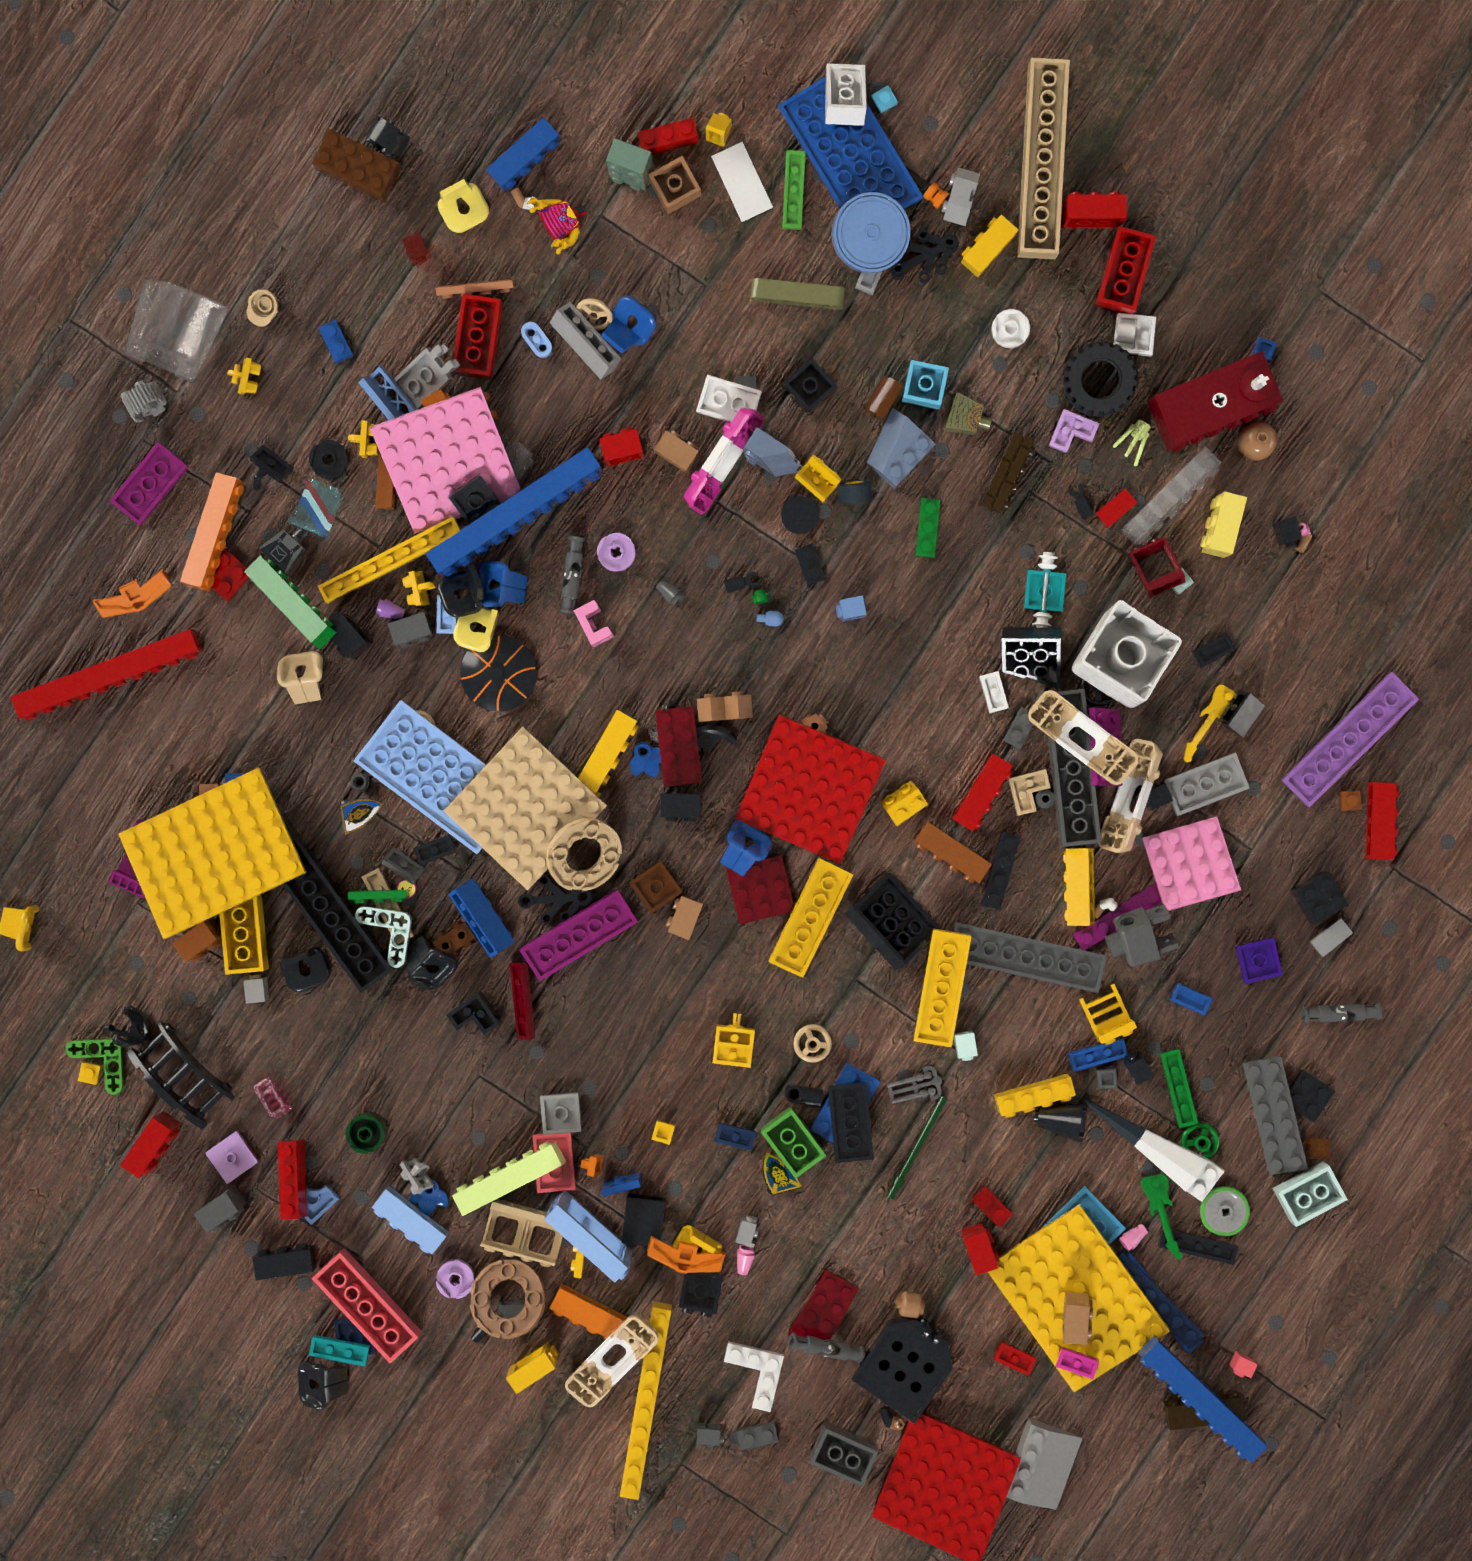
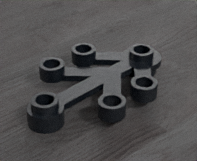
(928, 255)
(559, 899)

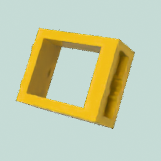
(532, 1367)

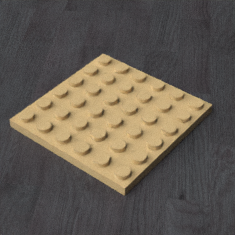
(521, 805)

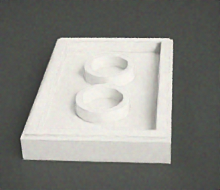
(725, 398)

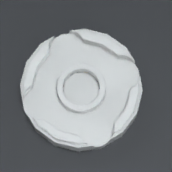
(1010, 328)

